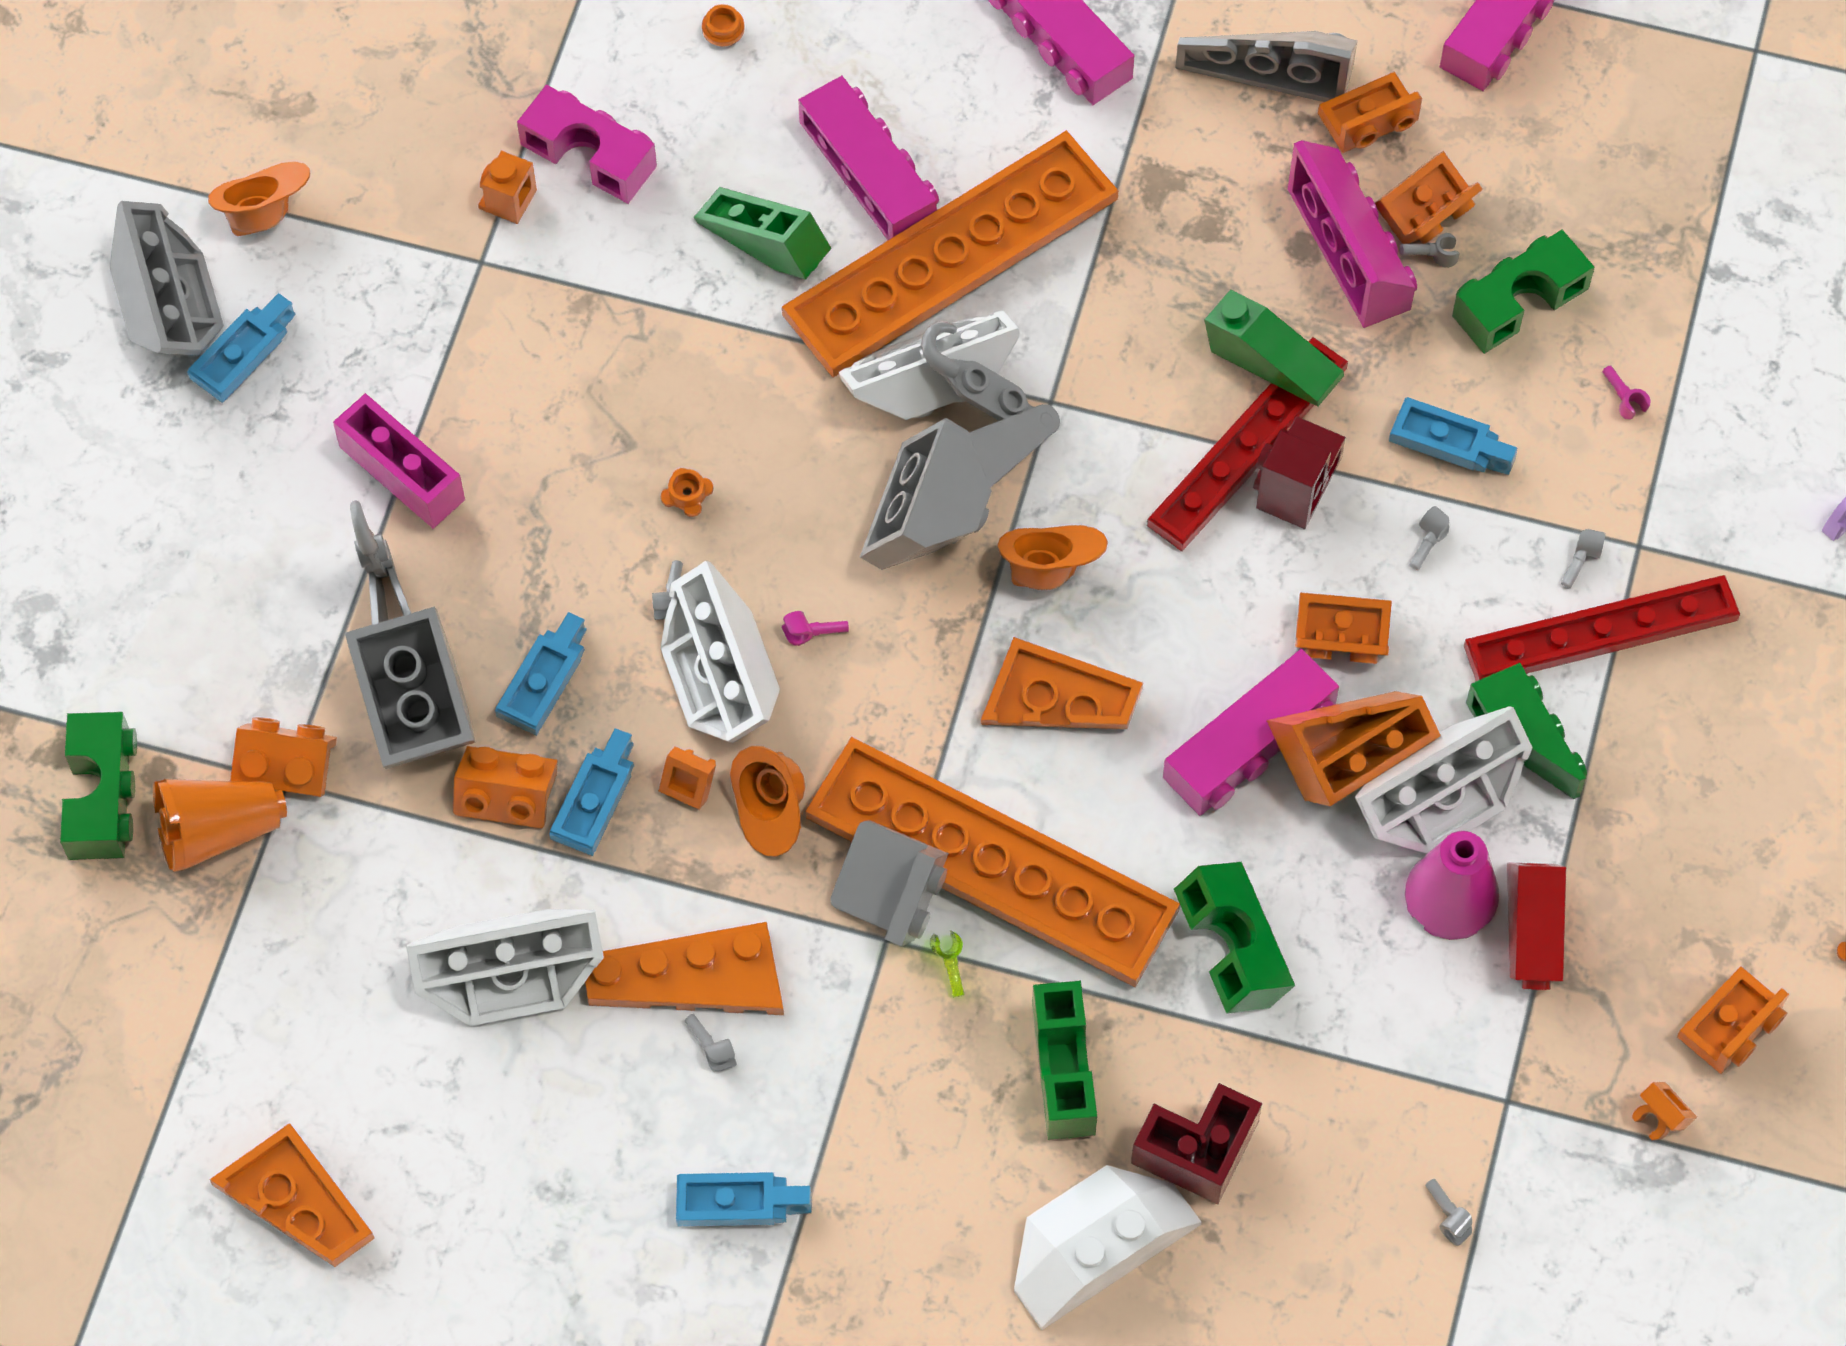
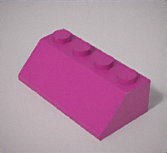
(1350, 233)

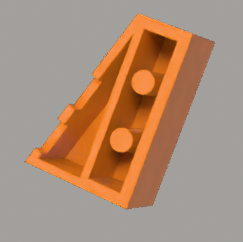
(1351, 742)

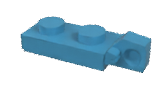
(242, 348)
(1451, 438)
(543, 676)
(594, 795)
(738, 1199)

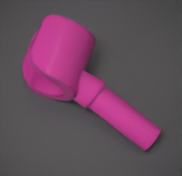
(1626, 394)
(799, 631)

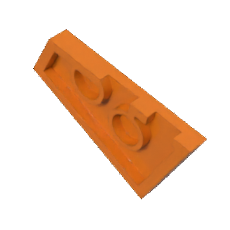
(1058, 691)
(295, 1195)

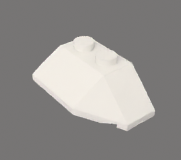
(904, 382)
(717, 657)
(1448, 783)
(507, 964)
(1096, 1238)

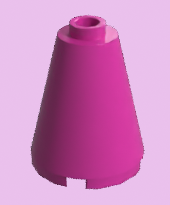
(1453, 887)

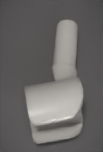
(1440, 256)
(1437, 526)
(1589, 544)
(662, 599)
(718, 1054)
(1458, 1224)

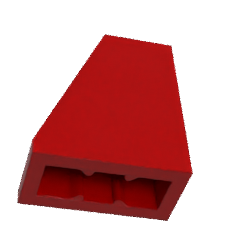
(1536, 923)

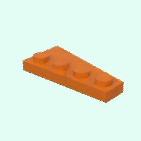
(705, 970)

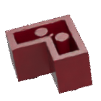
(1297, 471)
(1200, 1154)

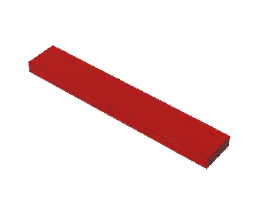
(1230, 462)
(1604, 628)

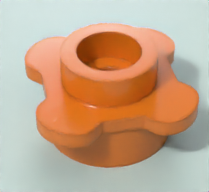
(682, 480)

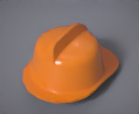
(259, 199)
(1049, 555)
(768, 798)

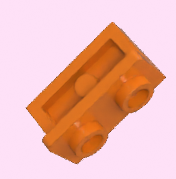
(1370, 112)
(1427, 199)
(1343, 625)
(285, 757)
(503, 786)
(1732, 1019)

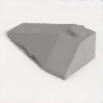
(1287, 62)

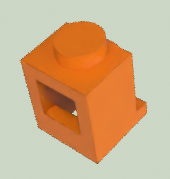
(503, 182)

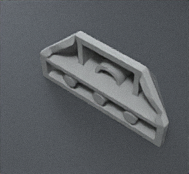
(161, 282)

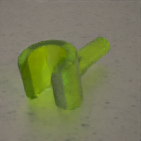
(950, 961)

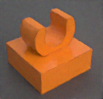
(687, 777)
(1667, 1107)

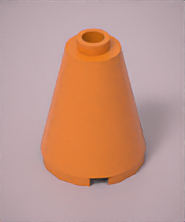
(213, 817)

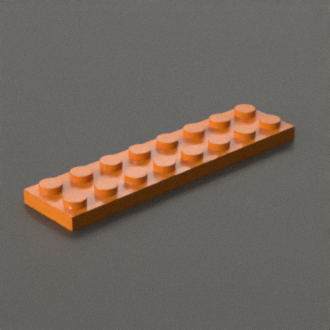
(949, 253)
(1001, 862)

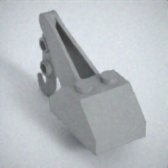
(946, 471)
(404, 666)

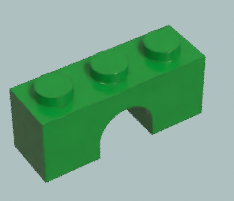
(1548, 268)
(99, 822)
(1225, 902)
(1063, 1060)

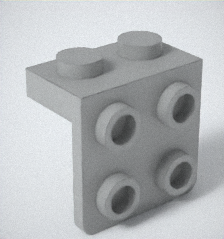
(889, 881)

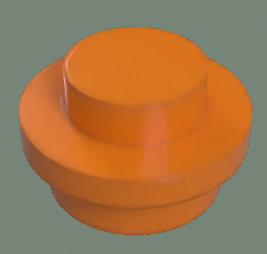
(723, 25)

